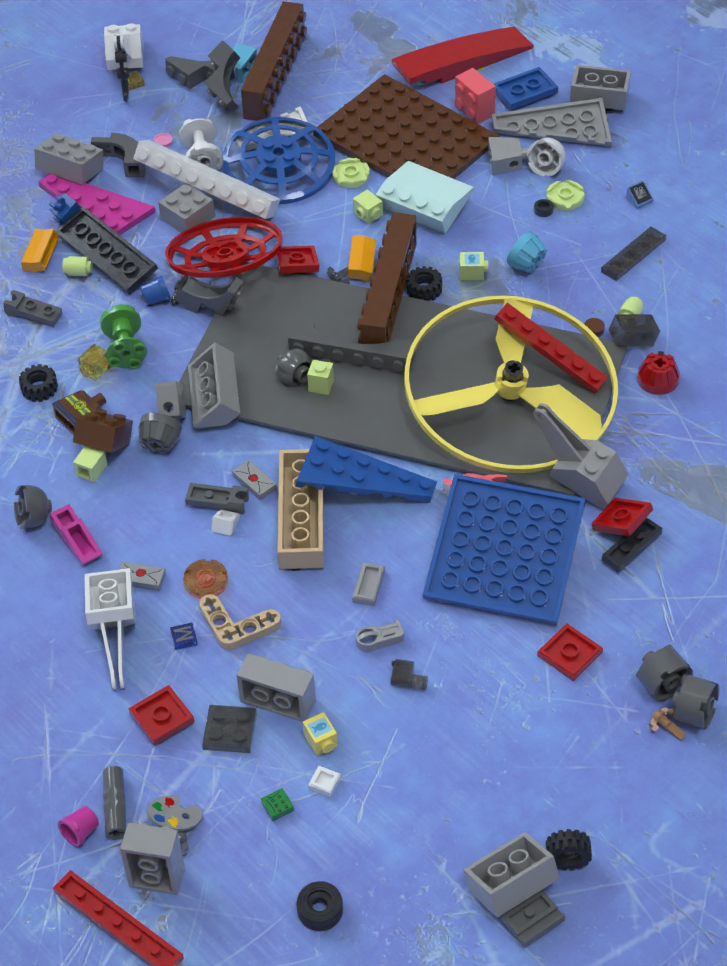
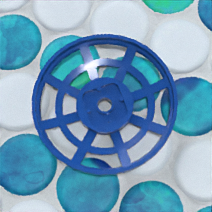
(284, 163)

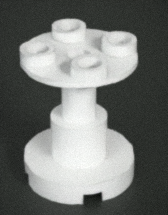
(198, 136)

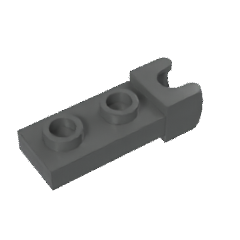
(32, 309)
(218, 497)

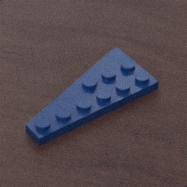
(358, 473)

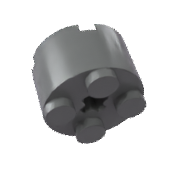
(663, 672)
(695, 701)

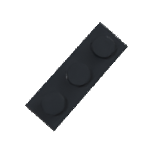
(629, 547)

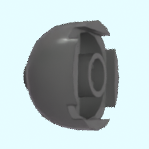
(31, 507)

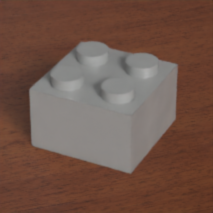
(186, 208)

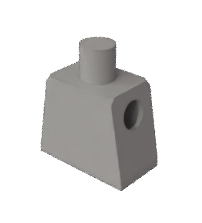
(505, 154)
(170, 395)

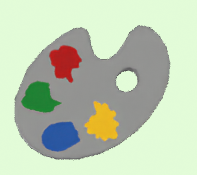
(167, 812)

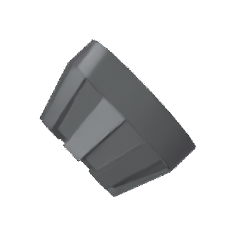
(158, 432)

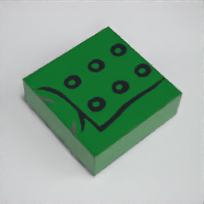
(277, 804)

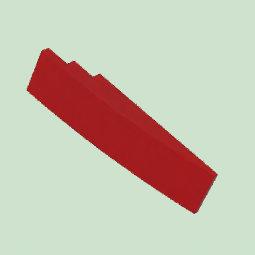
(458, 55)

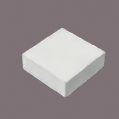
(324, 781)

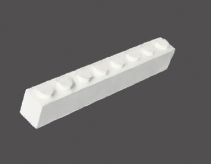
(206, 179)

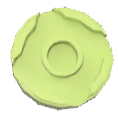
(351, 173)
(566, 195)

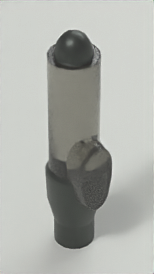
(178, 286)

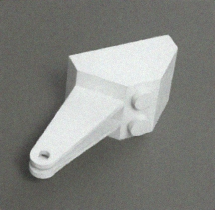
(110, 604)

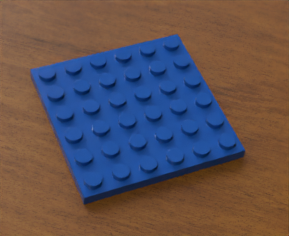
(505, 549)

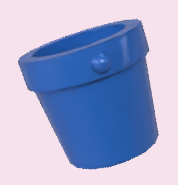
(155, 291)

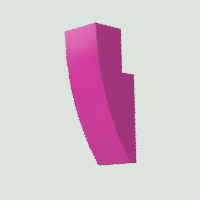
(75, 534)

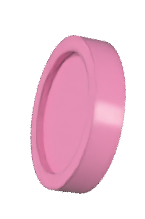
(163, 139)

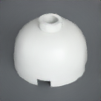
(546, 156)

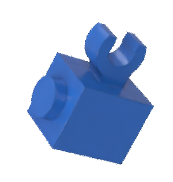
(63, 208)

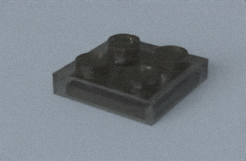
(229, 729)

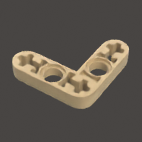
(230, 629)

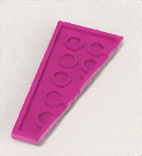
(111, 208)

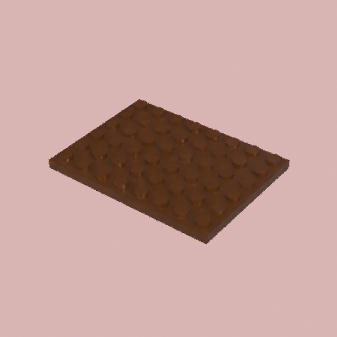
(399, 125)

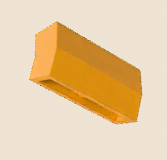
(39, 250)
(361, 257)

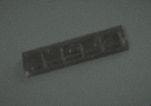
(633, 253)

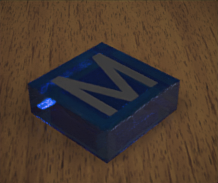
(183, 636)

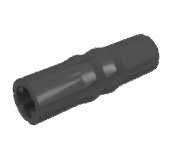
(114, 802)

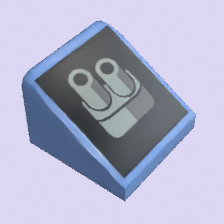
(639, 194)

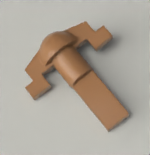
(659, 717)

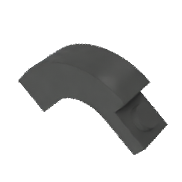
(122, 147)

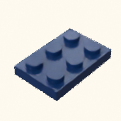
(525, 88)

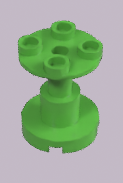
(121, 325)

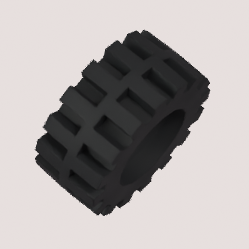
(424, 275)
(36, 374)
(570, 849)

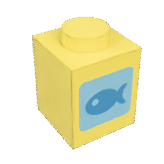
(320, 734)

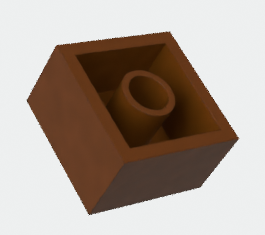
(103, 430)

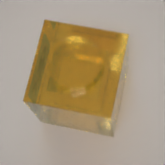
(93, 362)

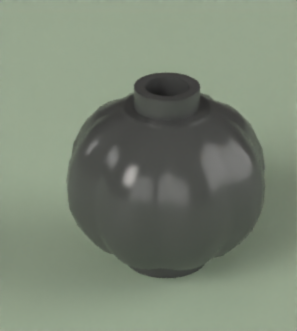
(293, 364)

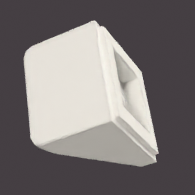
(225, 522)

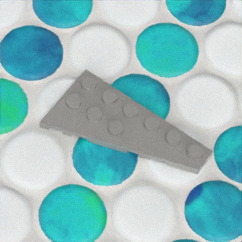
(567, 122)

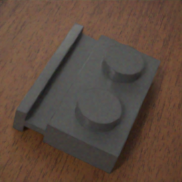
(533, 918)

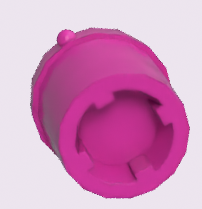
(78, 825)

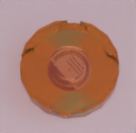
(205, 578)

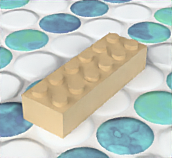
(299, 516)

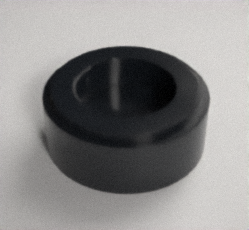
(543, 208)

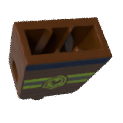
(74, 406)

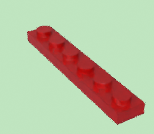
(551, 348)
(116, 921)

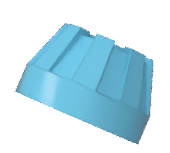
(527, 253)

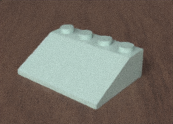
(426, 194)

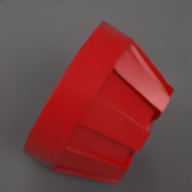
(658, 374)

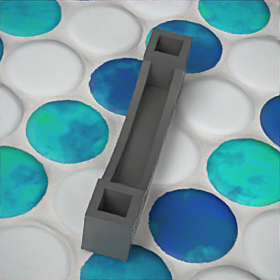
(386, 355)

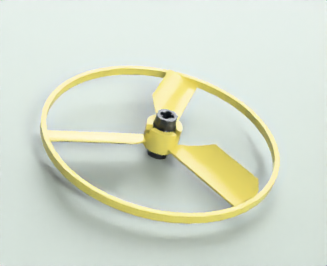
(512, 383)

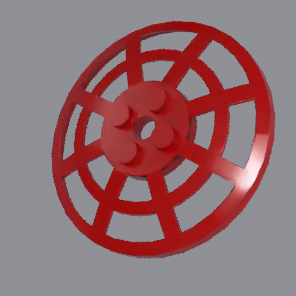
(224, 250)

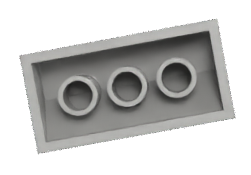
(213, 387)

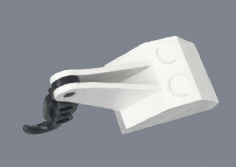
(124, 51)

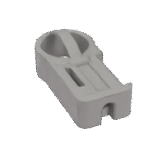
(384, 635)

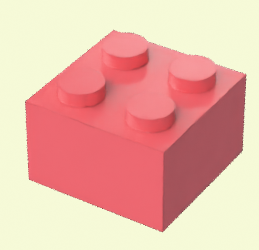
(475, 95)

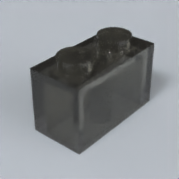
(634, 330)

